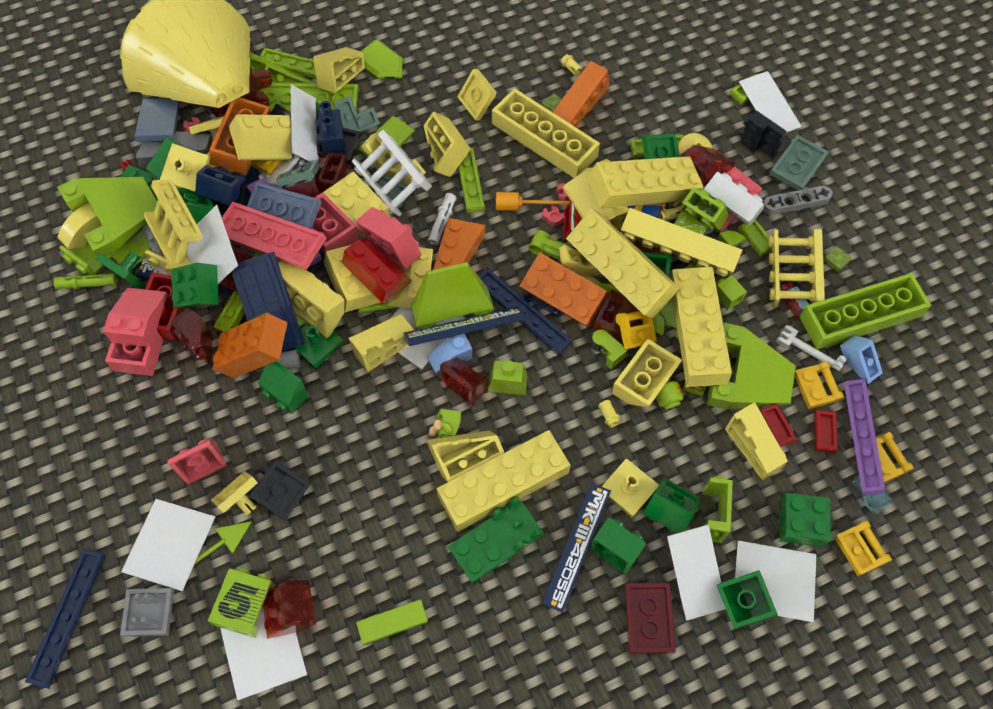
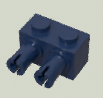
(330, 128)
(218, 184)

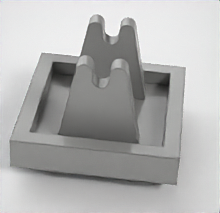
(147, 612)

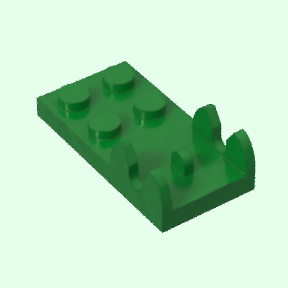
(496, 540)

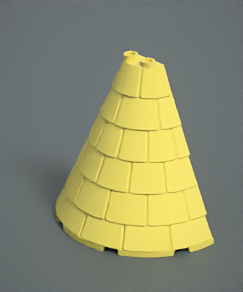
(187, 52)

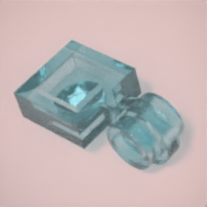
(874, 502)

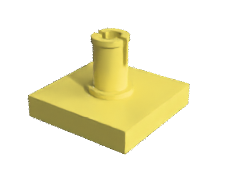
(477, 94)
(211, 125)
(183, 165)
(630, 488)
(236, 493)

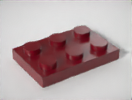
(649, 618)

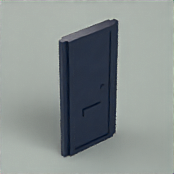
(264, 291)

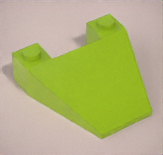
(116, 202)
(450, 294)
(758, 376)

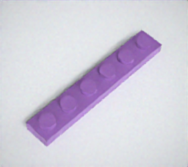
(864, 438)

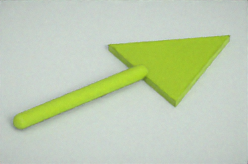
(230, 536)

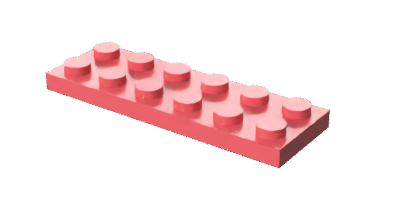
(272, 234)

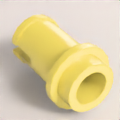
(571, 64)
(669, 214)
(609, 413)

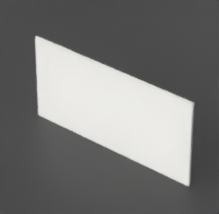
(769, 100)
(303, 124)
(696, 571)

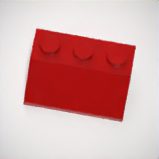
(375, 269)

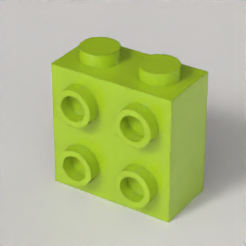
(709, 211)

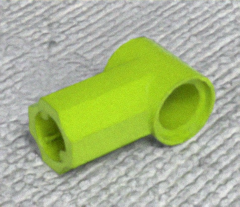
(545, 244)

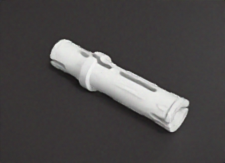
(444, 213)

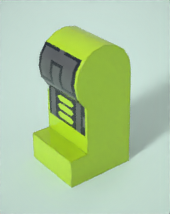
(609, 347)

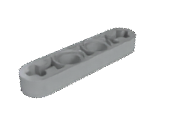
(798, 203)

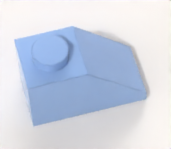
(450, 348)
(862, 357)

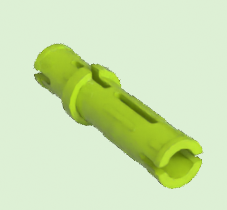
(76, 281)

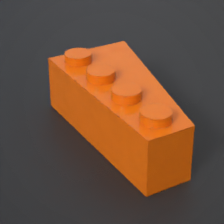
(583, 94)
(459, 243)

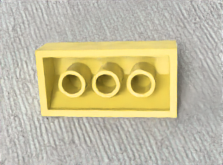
(312, 299)

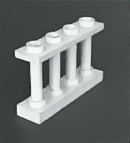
(408, 168)

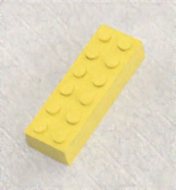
(545, 133)
(643, 181)
(680, 242)
(622, 263)
(700, 328)
(502, 479)

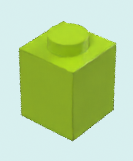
(730, 292)

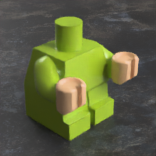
(446, 423)

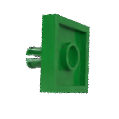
(660, 146)
(124, 269)
(316, 346)

